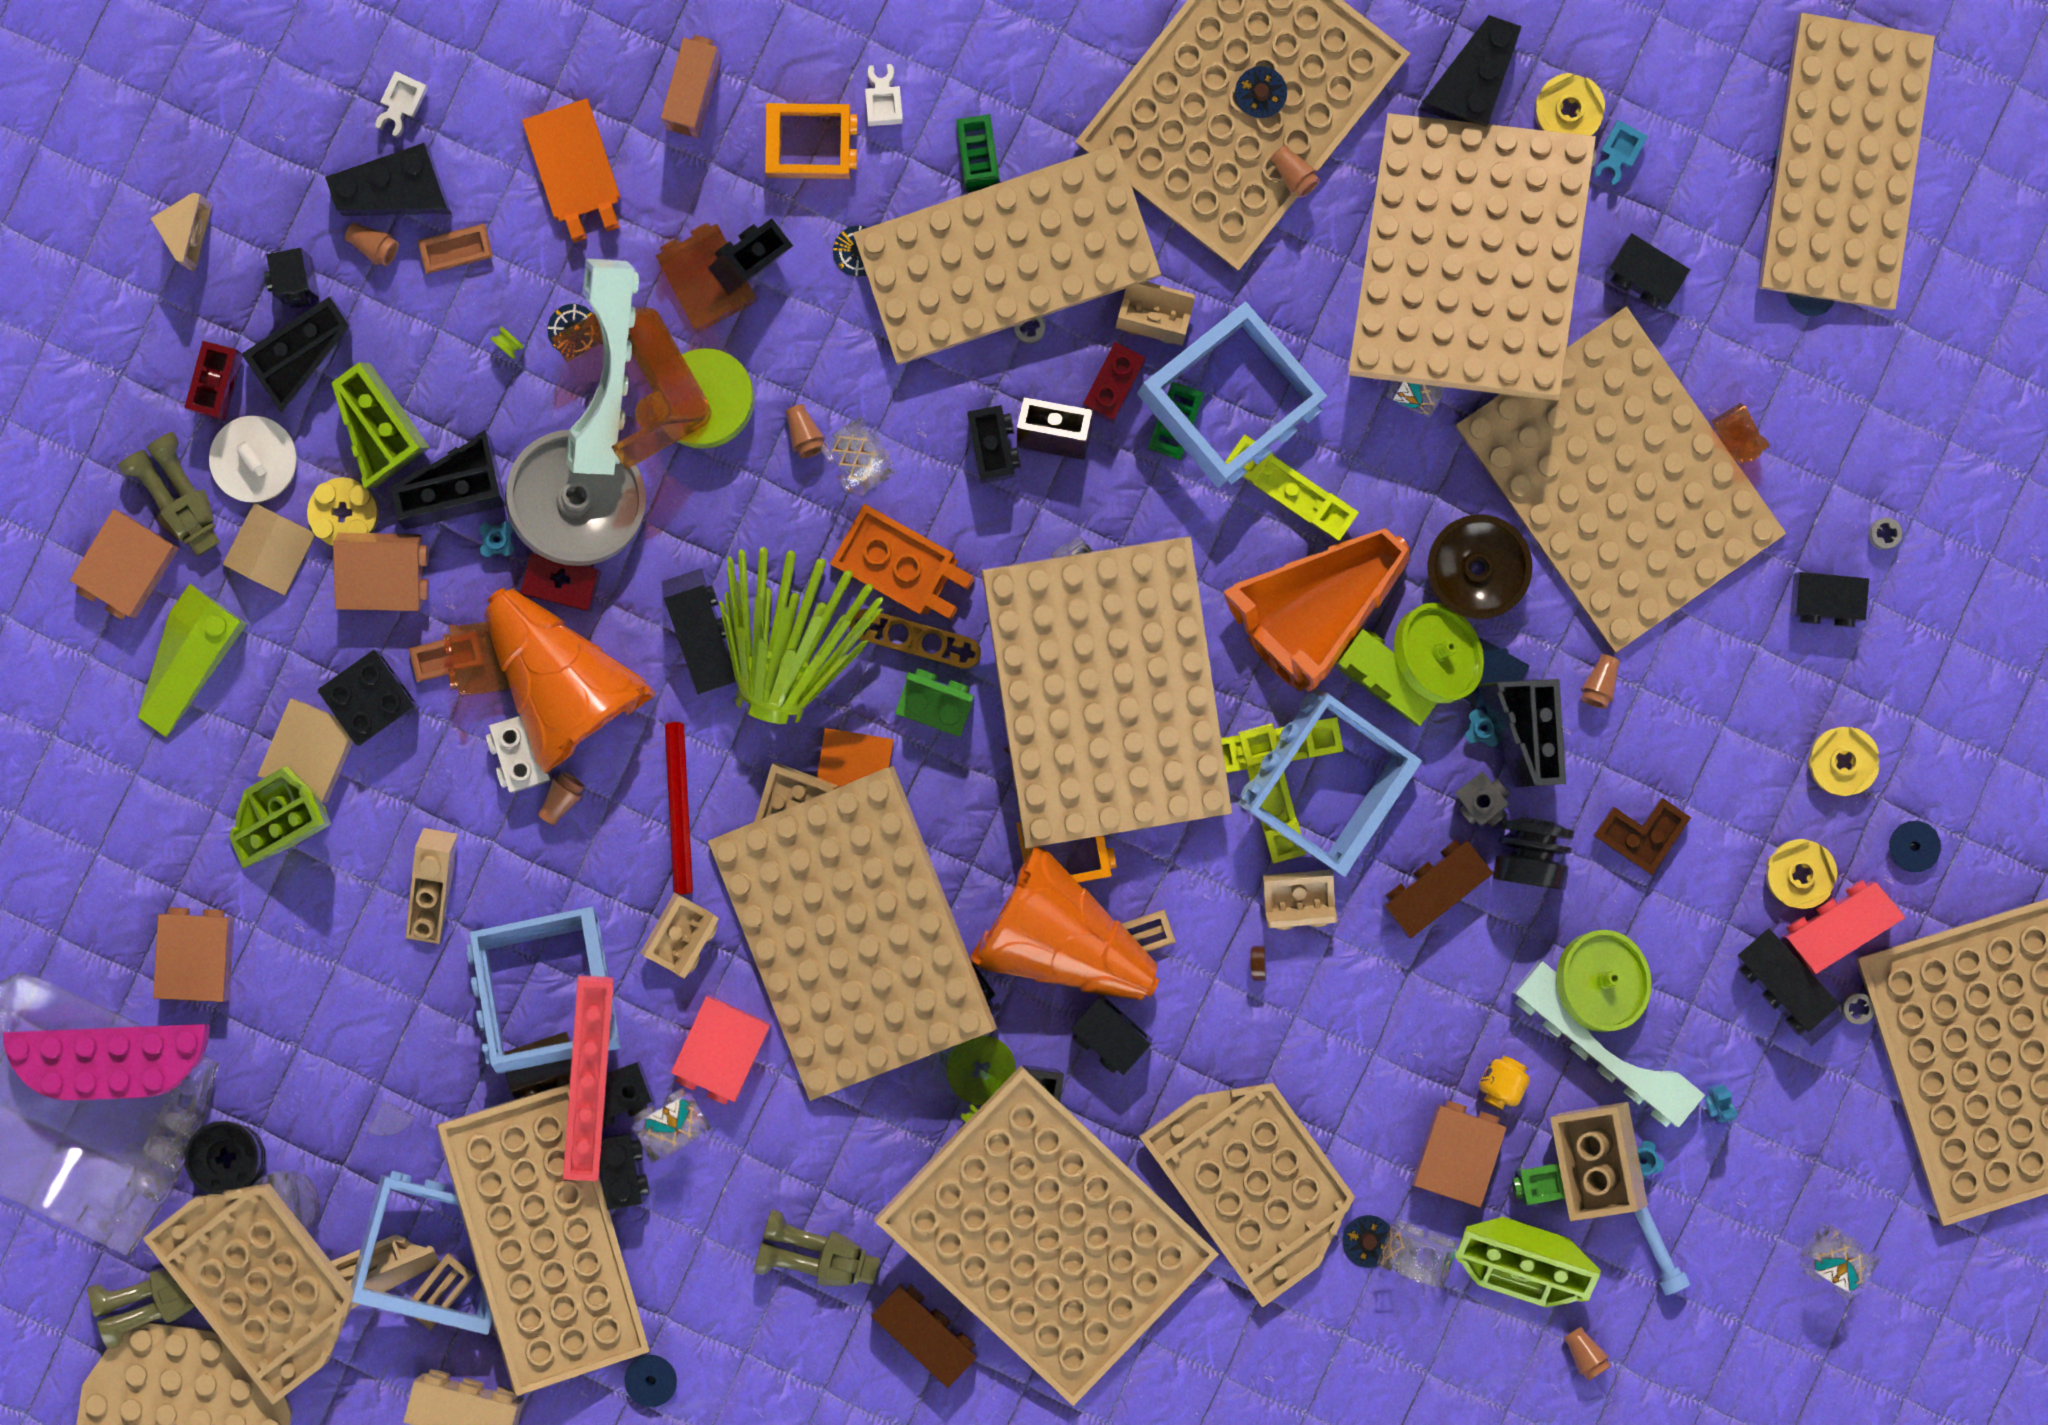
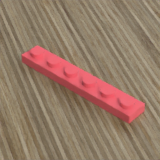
(588, 1078)

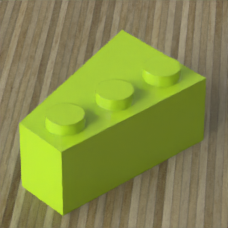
(377, 425)
(1377, 671)

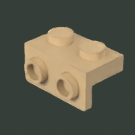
(1156, 312)
(1299, 899)
(680, 935)

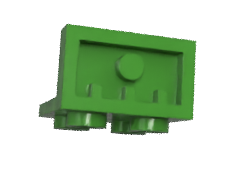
(935, 703)

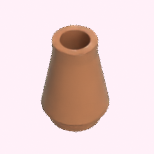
(1295, 172)
(374, 244)
(804, 433)
(1601, 682)
(561, 796)
(1586, 1354)

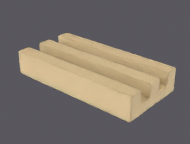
(1144, 934)
(458, 1268)

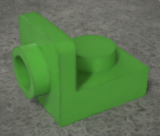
(1538, 1184)

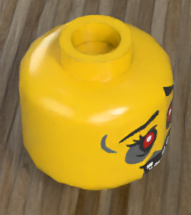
(1504, 1082)

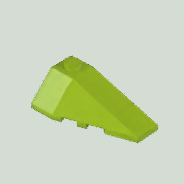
(189, 652)

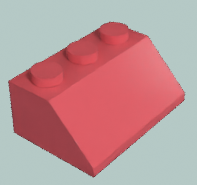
(1841, 926)

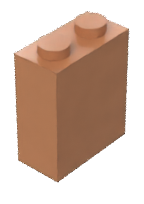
(691, 86)
(123, 565)
(380, 571)
(193, 955)
(1459, 1153)

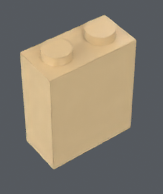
(310, 745)

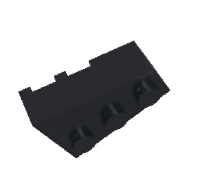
(1475, 76)
(390, 185)
(296, 350)
(451, 487)
(699, 630)
(1528, 729)
(1789, 987)

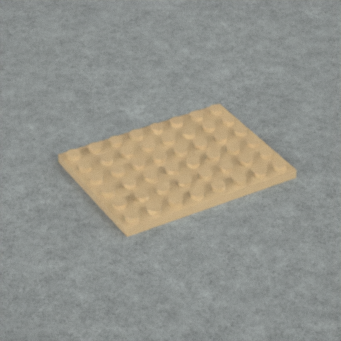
(1194, 145)
(1472, 256)
(1622, 482)
(1107, 691)
(852, 934)
(1971, 1055)
(1046, 1236)

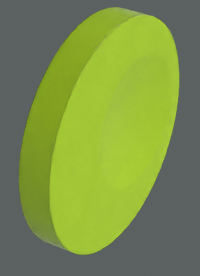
(728, 393)
(1438, 653)
(1603, 981)

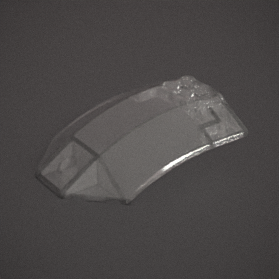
(90, 1161)

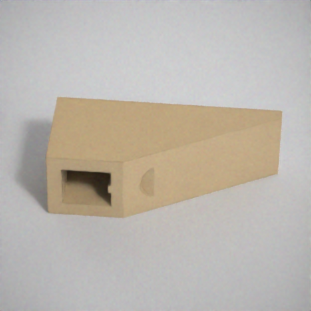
(430, 885)

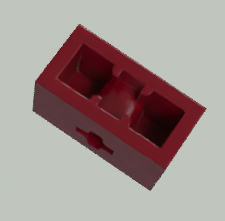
(213, 380)
(1114, 382)
(577, 594)

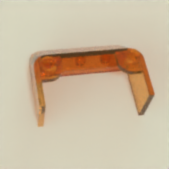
(677, 400)

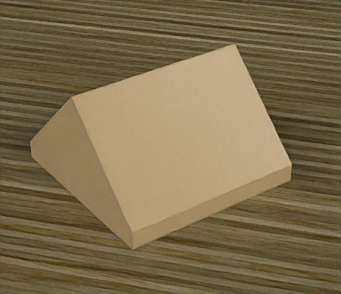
(184, 228)
(269, 549)

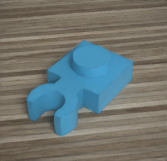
(1621, 148)
(1720, 1103)

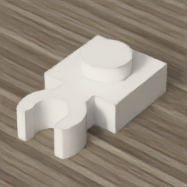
(403, 98)
(883, 101)

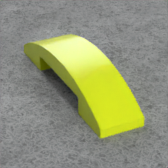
(1297, 493)
(1322, 740)
(1255, 746)

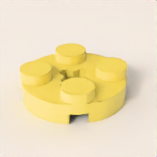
(1574, 89)
(329, 497)
(1864, 761)
(1782, 866)

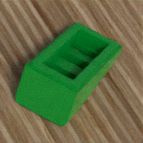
(983, 173)
(1185, 392)

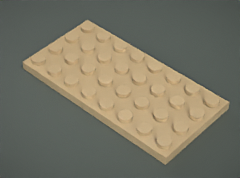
(1846, 161)
(1007, 254)
(540, 1243)

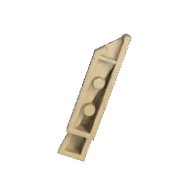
(391, 1263)

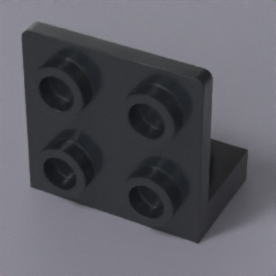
(367, 697)

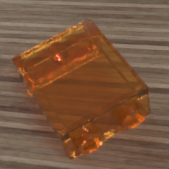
(695, 285)
(474, 660)

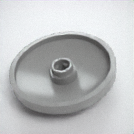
(571, 514)

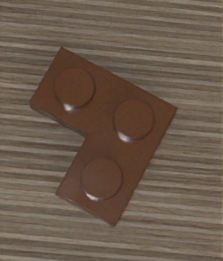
(1645, 843)

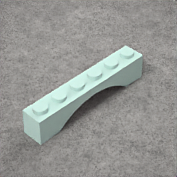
(609, 291)
(1664, 1091)

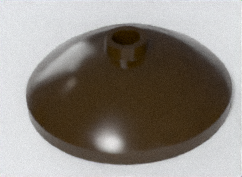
(1504, 562)

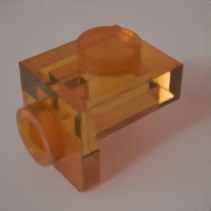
(1740, 434)

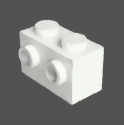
(515, 755)

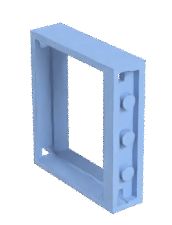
(1188, 436)
(1371, 810)
(482, 985)
(432, 1190)

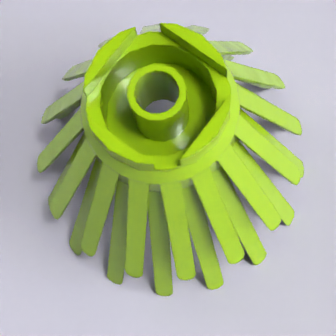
(778, 677)

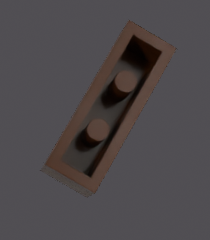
(1436, 887)
(925, 1333)

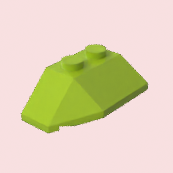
(276, 816)
(1526, 1262)

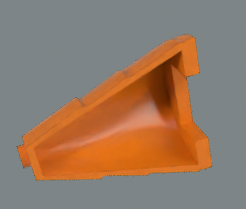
(1317, 605)
(557, 677)
(1063, 937)

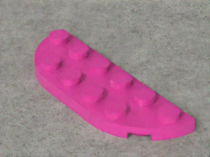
(106, 1060)

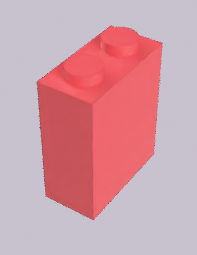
(720, 1050)

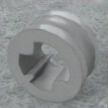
(1039, 332)
(1879, 543)
(1862, 1018)

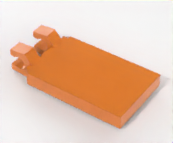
(573, 165)
(899, 563)
(852, 756)

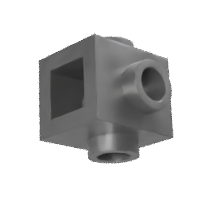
(1473, 791)

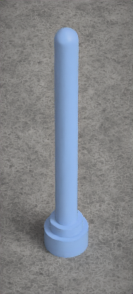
(1671, 1276)

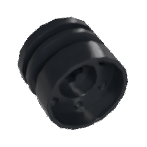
(1533, 853)
(209, 1145)

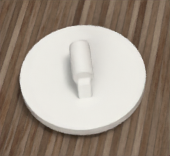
(253, 459)

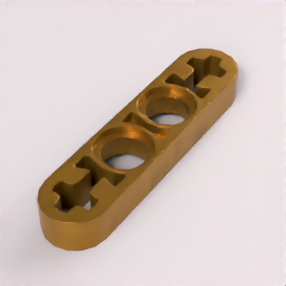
(913, 644)

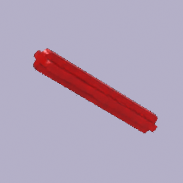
(678, 808)

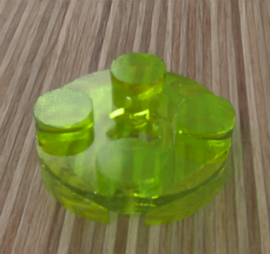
(961, 1067)

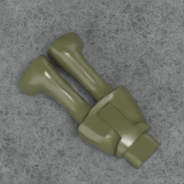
(185, 517)
(839, 1257)
(168, 1297)

